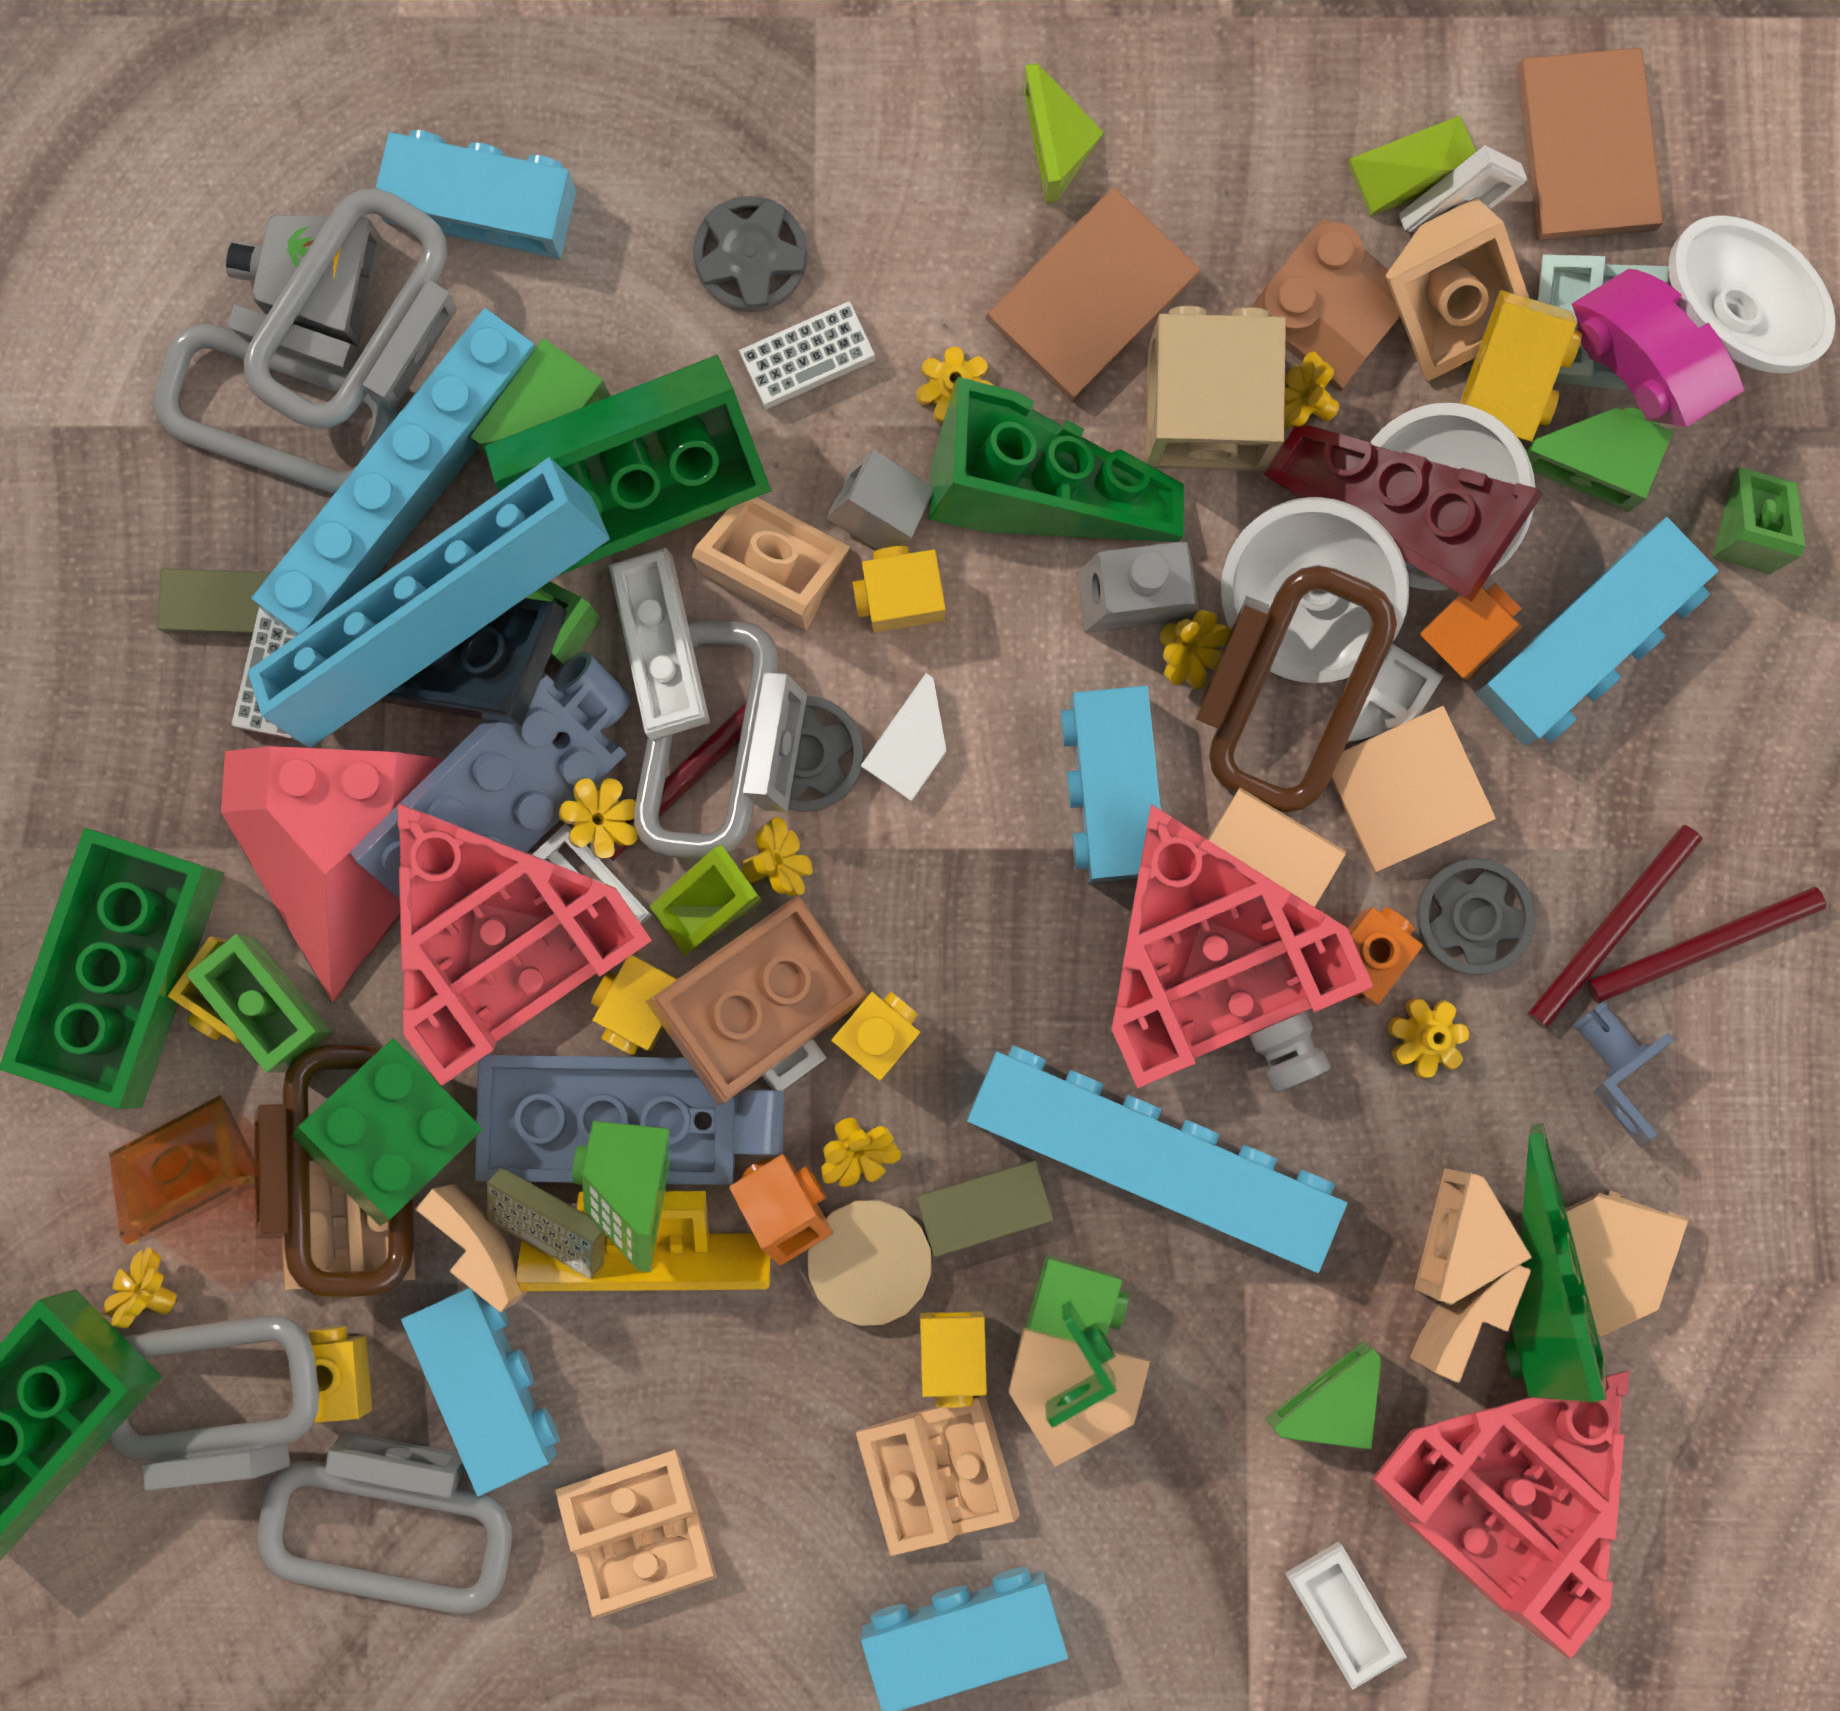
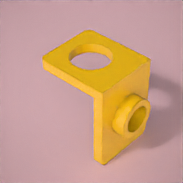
(202, 1015)

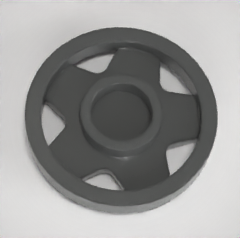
(750, 253)
(820, 754)
(1475, 917)

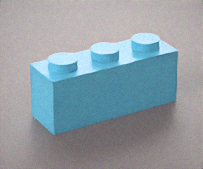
(481, 192)
(1111, 780)
(482, 1389)
(962, 1640)

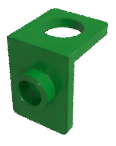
(1092, 1389)

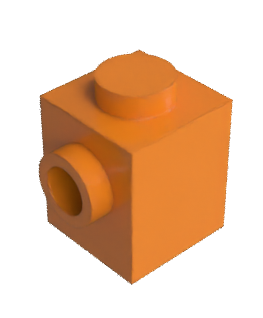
(1474, 631)
(1385, 949)
(782, 1207)

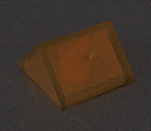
(180, 1171)

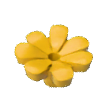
(941, 374)
(1307, 392)
(1192, 647)
(599, 817)
(778, 859)
(1418, 1036)
(858, 1153)
(138, 1290)

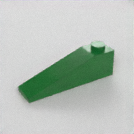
(1027, 475)
(1553, 1323)

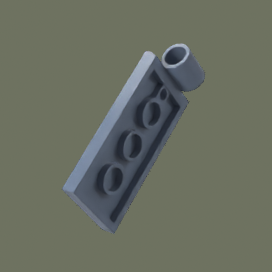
(511, 776)
(545, 1107)

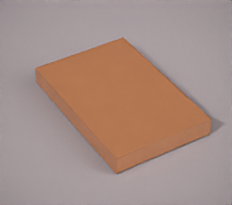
(1590, 144)
(1093, 294)
(757, 1000)

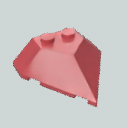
(299, 821)
(493, 938)
(1218, 954)
(1521, 1505)

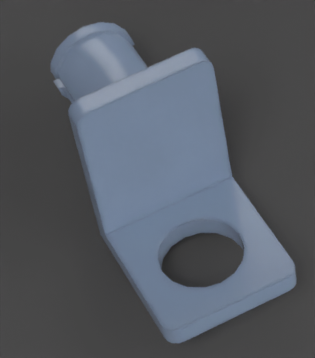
(1623, 1057)

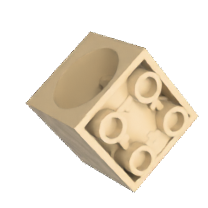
(1215, 390)

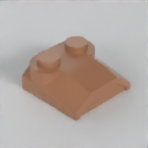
(1332, 300)

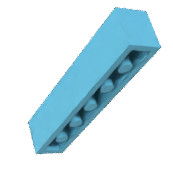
(395, 479)
(428, 604)
(1157, 1160)

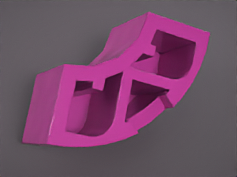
(1656, 348)

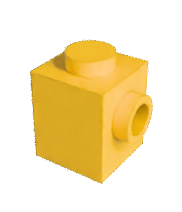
(900, 589)
(624, 1006)
(878, 1033)
(953, 1357)
(341, 1374)

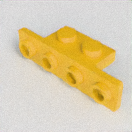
(682, 1260)

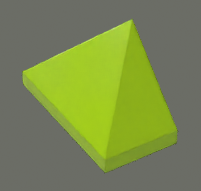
(1059, 130)
(1410, 165)
(705, 901)

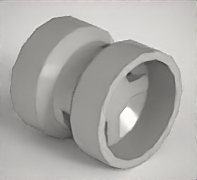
(1284, 1038)

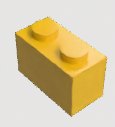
(1521, 361)

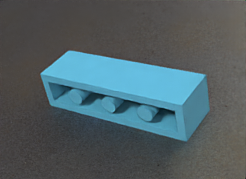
(1597, 632)

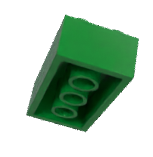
(647, 455)
(106, 970)
(61, 1397)

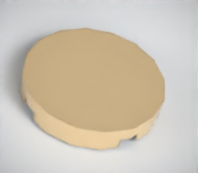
(871, 1264)

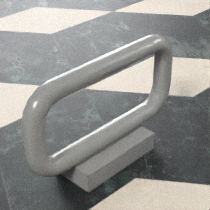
(398, 343)
(300, 355)
(764, 752)
(226, 1450)
(395, 1474)

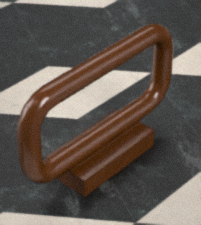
(1246, 665)
(284, 1184)

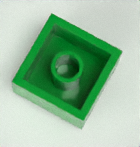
(386, 1132)

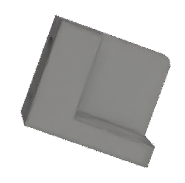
(880, 502)

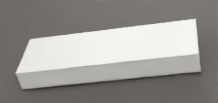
(659, 644)

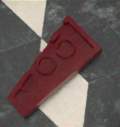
(1440, 516)

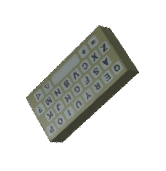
(545, 1222)

